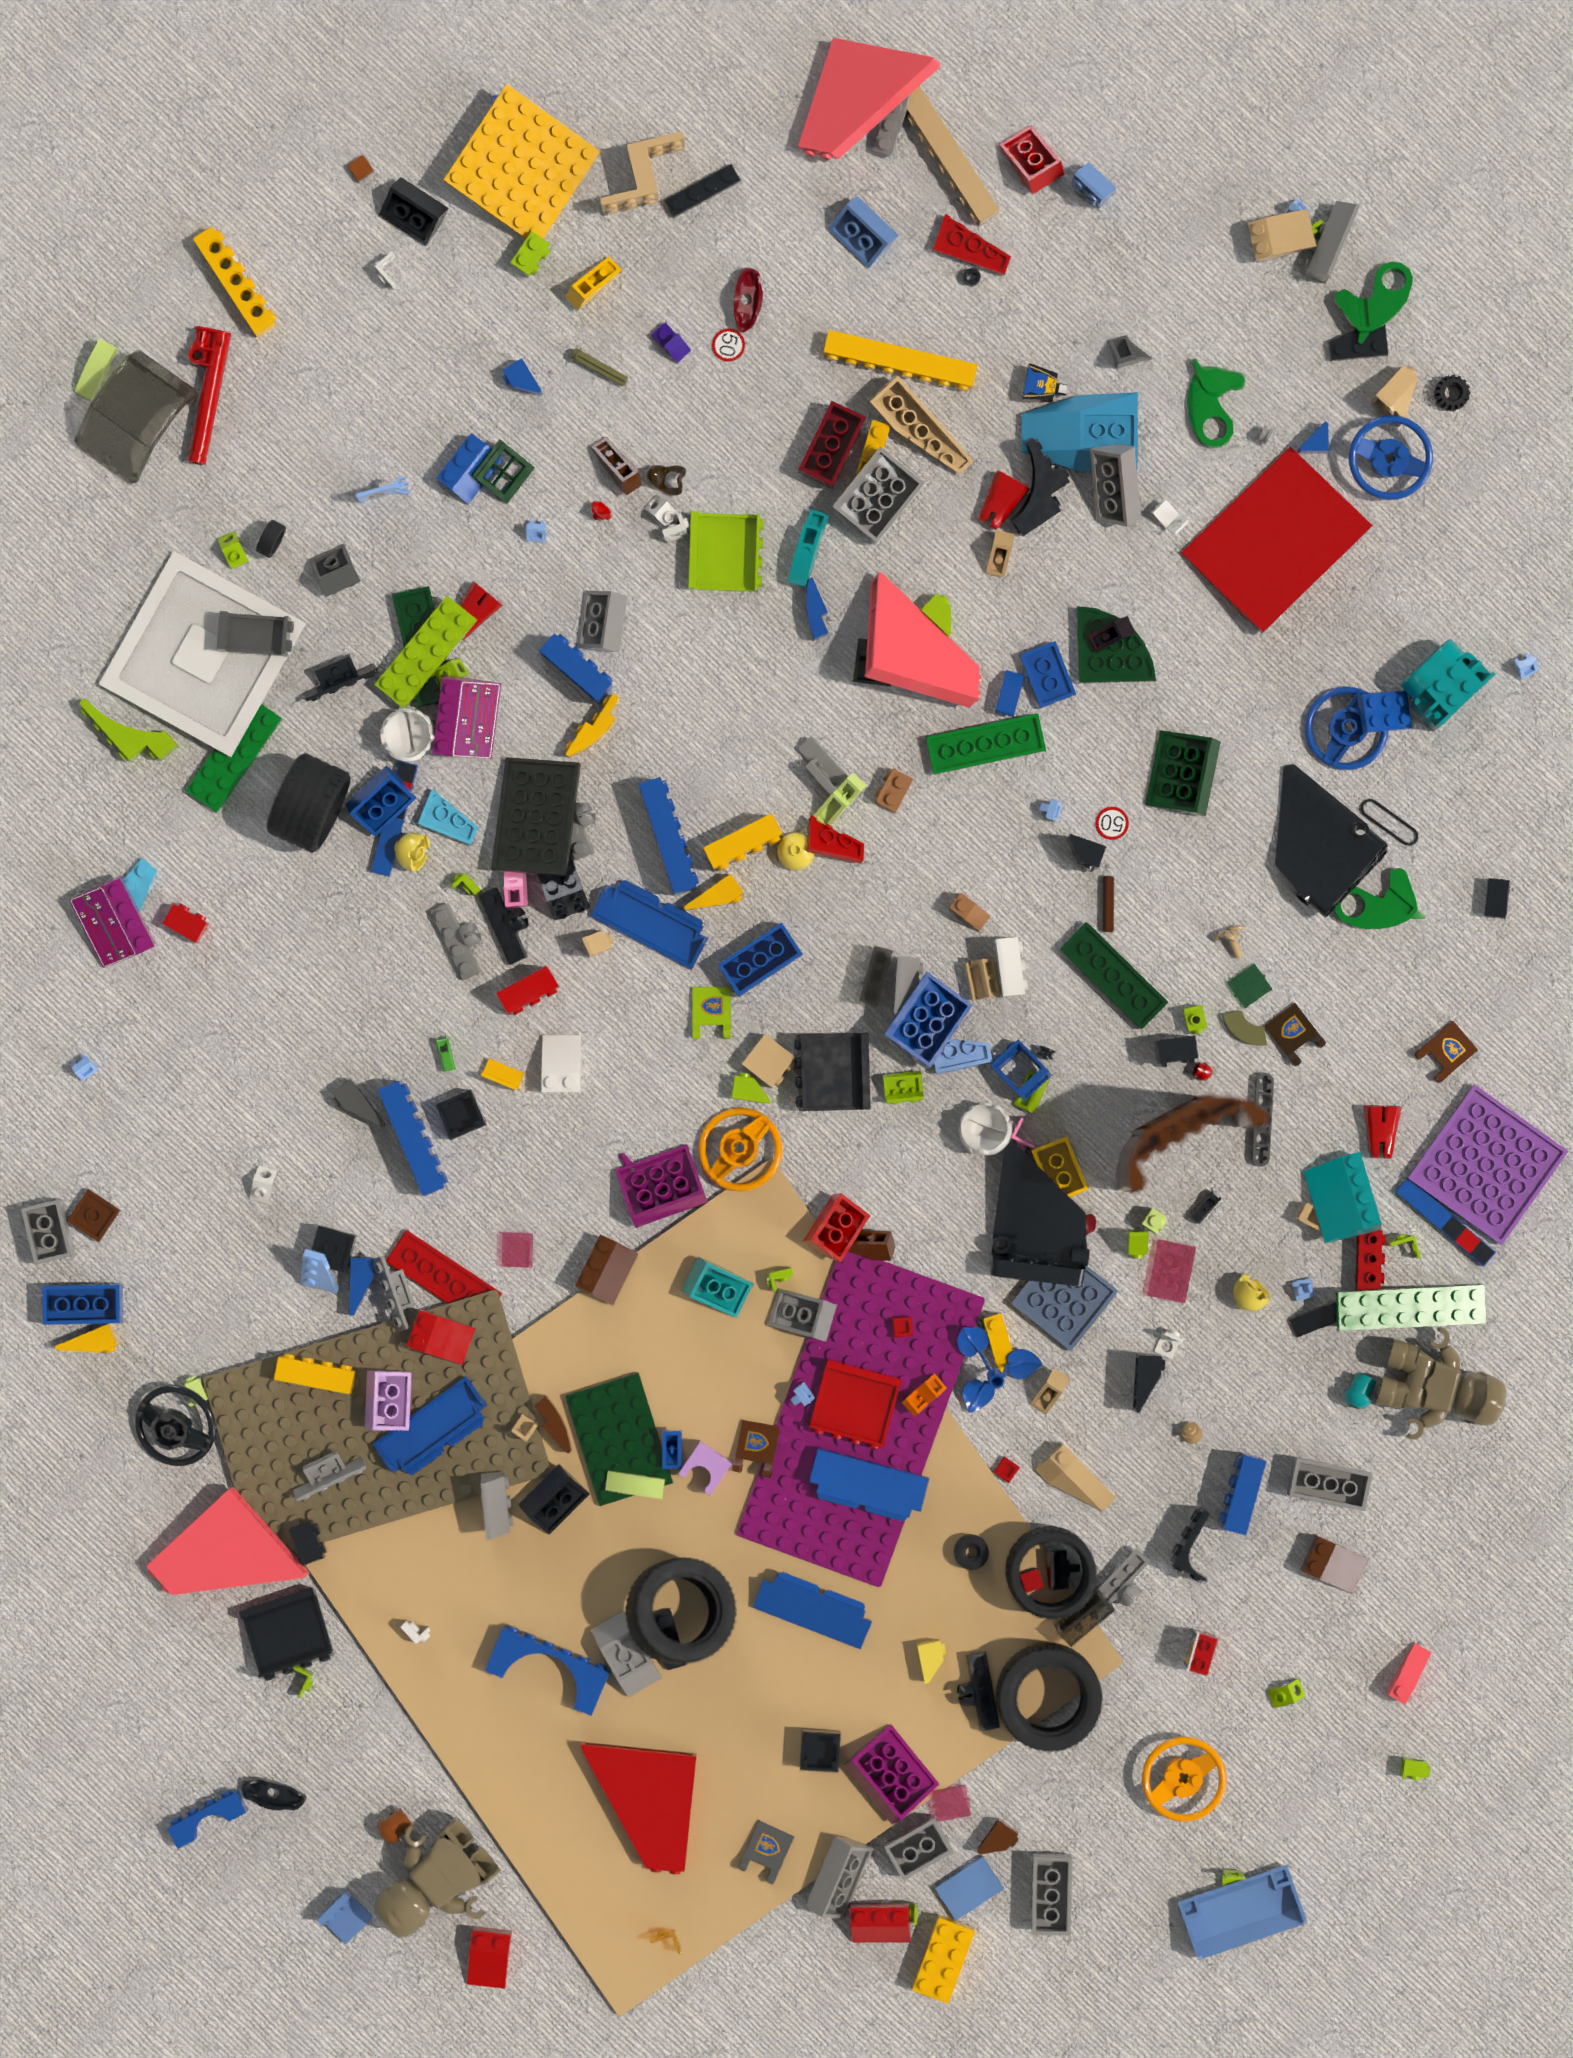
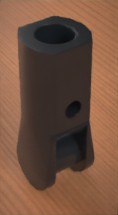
(1203, 1210)

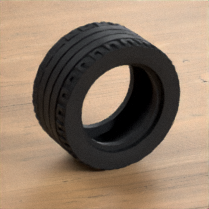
(720, 1611)
(1063, 1735)

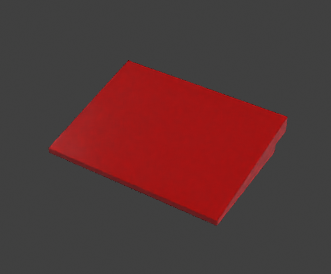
(1276, 540)

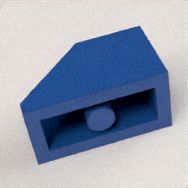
(521, 378)

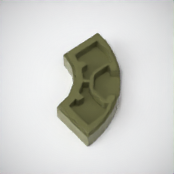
(1244, 1030)

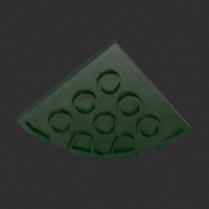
(1119, 663)

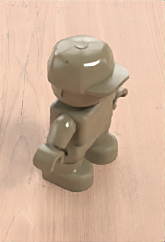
(1437, 1386)
(436, 1879)

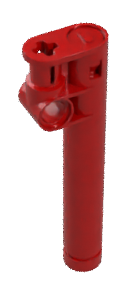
(214, 347)

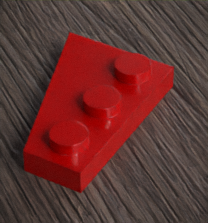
(830, 843)

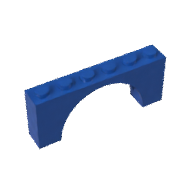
(515, 1645)

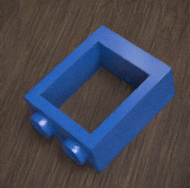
(1033, 1083)

